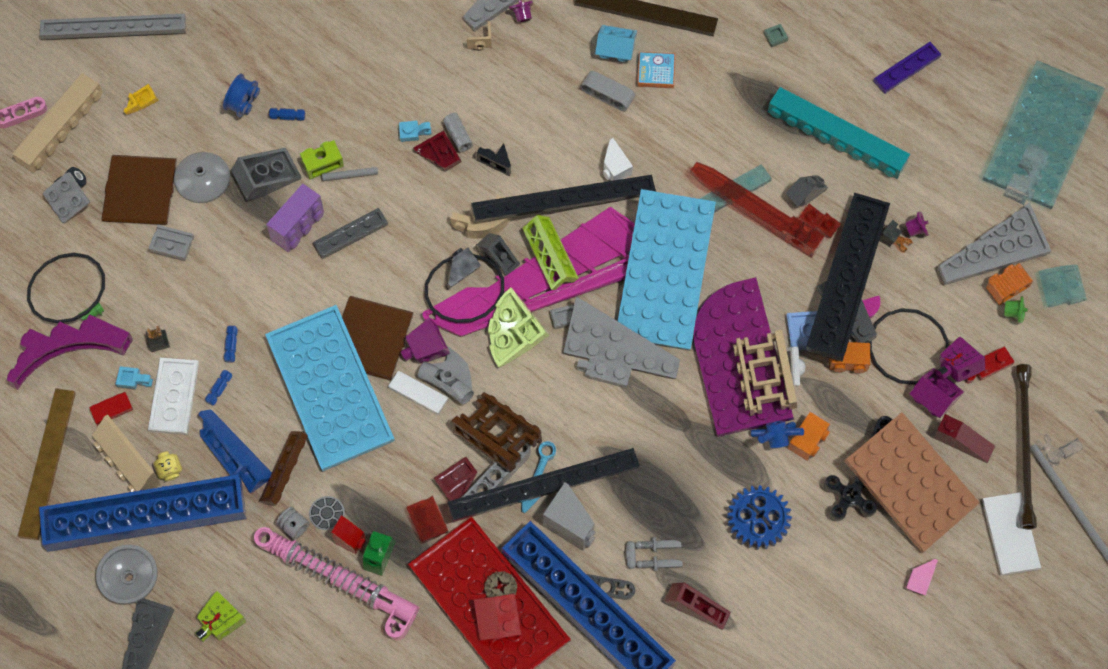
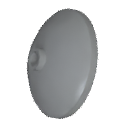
(202, 186)
(120, 564)

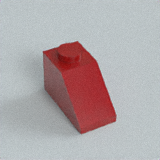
(348, 535)

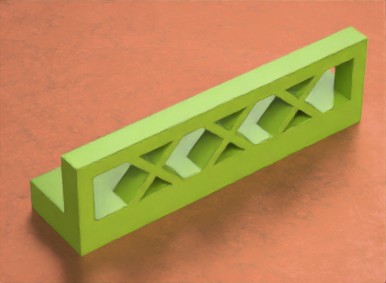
(552, 247)

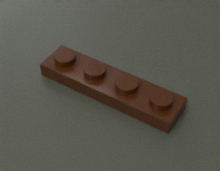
(283, 468)

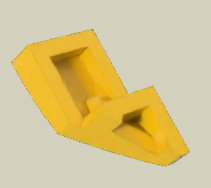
(140, 99)

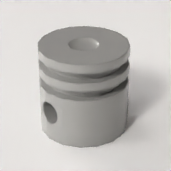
(292, 523)

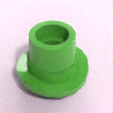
(1016, 309)

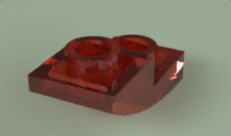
(821, 222)

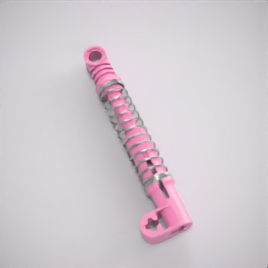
(344, 579)

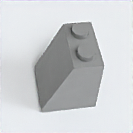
(569, 519)

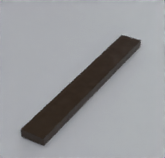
(655, 14)

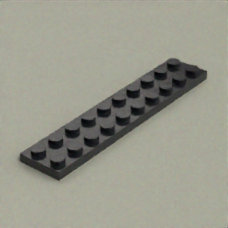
(847, 277)

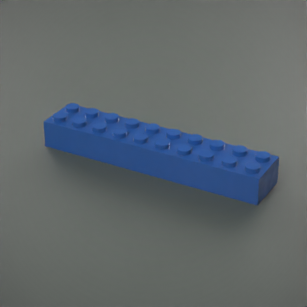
(142, 513)
(584, 602)

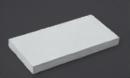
(173, 396)
(1012, 544)

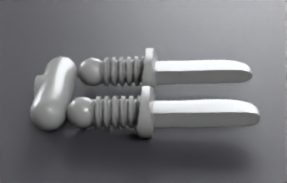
(663, 544)

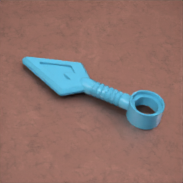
(526, 505)

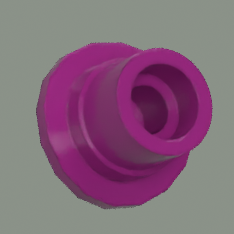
(522, 11)
(917, 225)

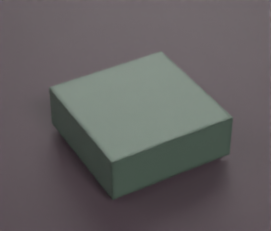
(776, 35)

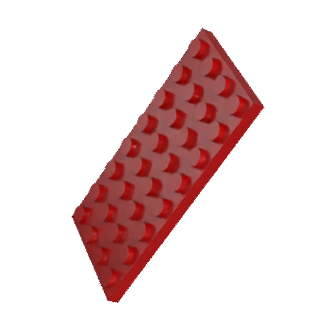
(457, 574)

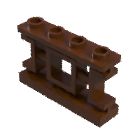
(489, 443)

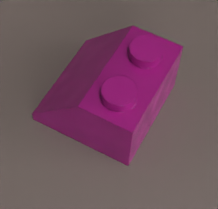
(935, 393)

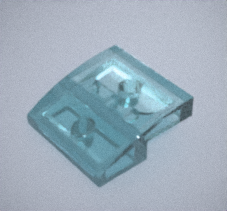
(1062, 285)

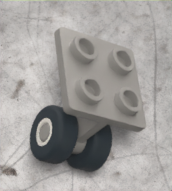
(66, 194)

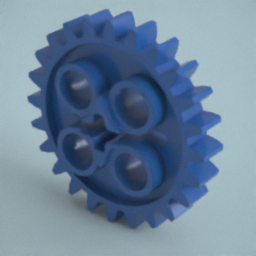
(771, 506)

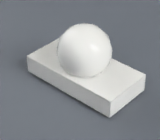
(797, 365)

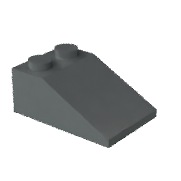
(265, 172)

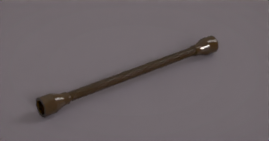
(1028, 518)

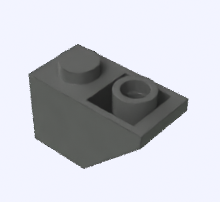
(806, 189)

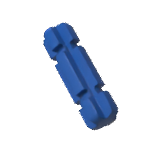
(289, 114)
(230, 344)
(218, 387)

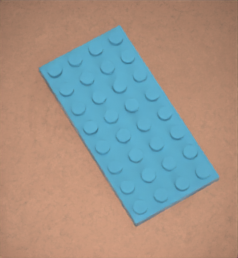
(666, 267)
(329, 388)

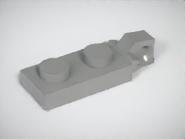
(605, 372)

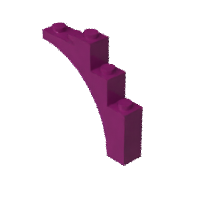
(63, 339)

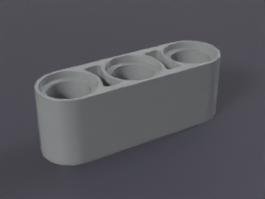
(608, 91)

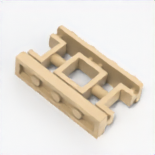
(780, 370)

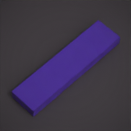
(907, 67)

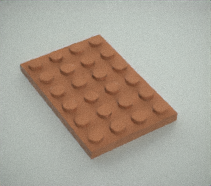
(911, 482)

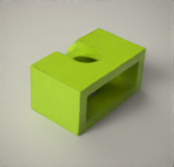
(316, 167)

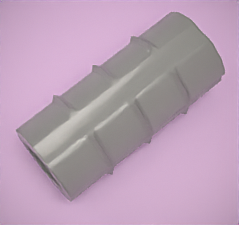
(458, 132)

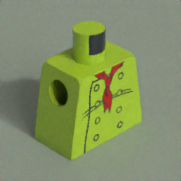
(218, 618)

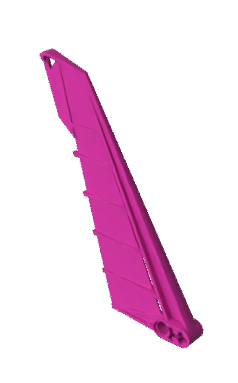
(587, 247)

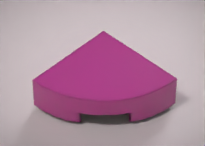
(872, 305)

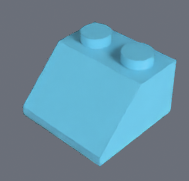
(616, 43)

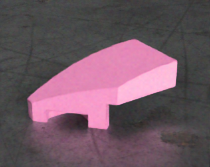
(921, 577)

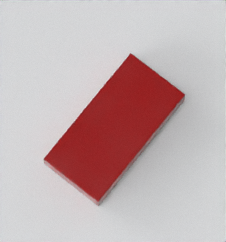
(112, 407)

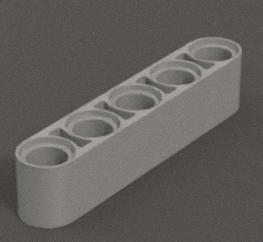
(486, 481)

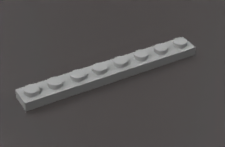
(112, 26)

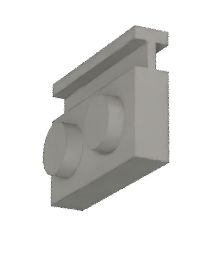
(171, 242)

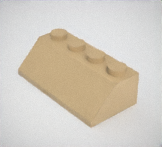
(124, 456)

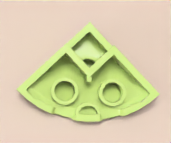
(513, 329)

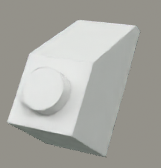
(616, 163)

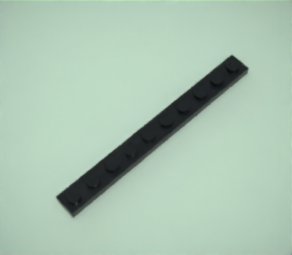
(561, 198)
(542, 485)

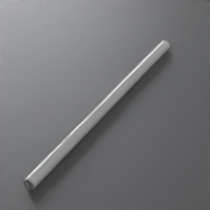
(1070, 500)

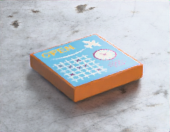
(656, 69)

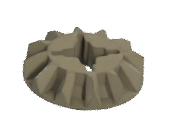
(505, 578)

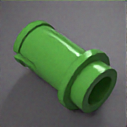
(94, 312)

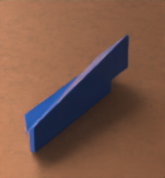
(233, 452)

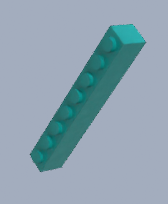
(838, 133)

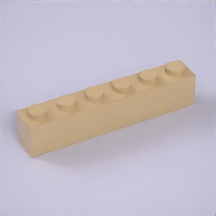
(57, 123)

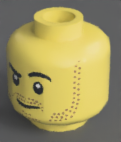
(167, 466)

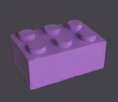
(295, 218)

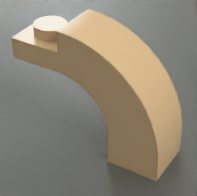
(479, 229)

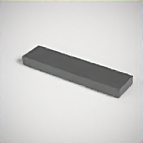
(350, 233)

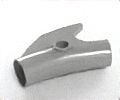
(451, 376)

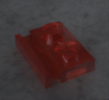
(427, 519)

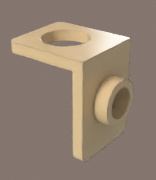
(480, 42)

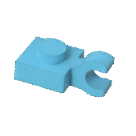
(411, 130)
(130, 377)

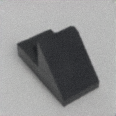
(496, 161)

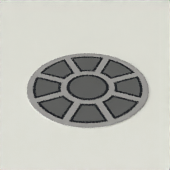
(326, 512)

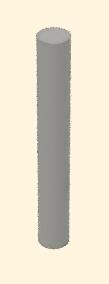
(350, 173)

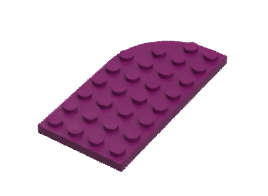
(728, 315)

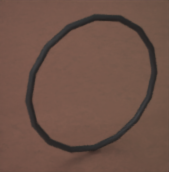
(52, 260)
(894, 312)
(463, 320)

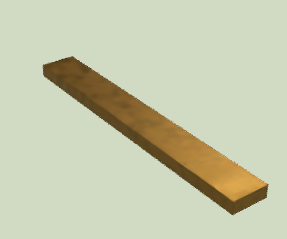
(46, 463)

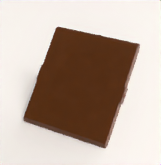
(139, 189)
(377, 334)

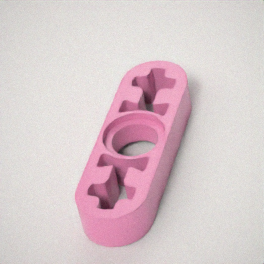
(27, 115)

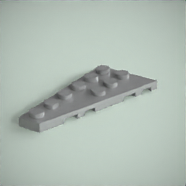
(1005, 244)
(605, 339)

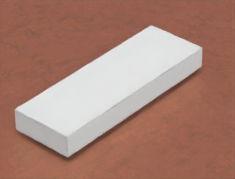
(418, 393)

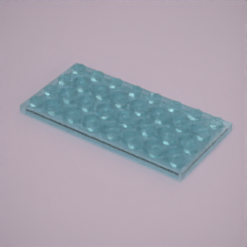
(1049, 115)

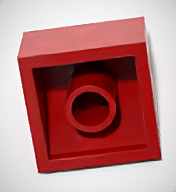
(497, 616)

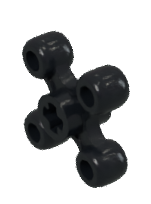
(846, 501)

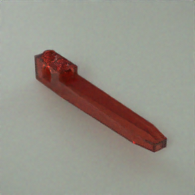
(788, 229)

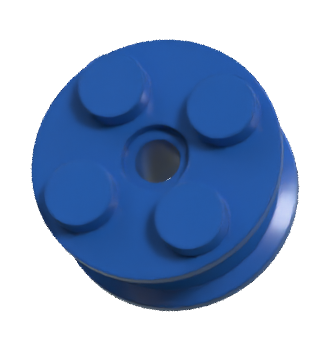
(241, 95)

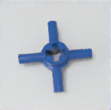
(777, 433)

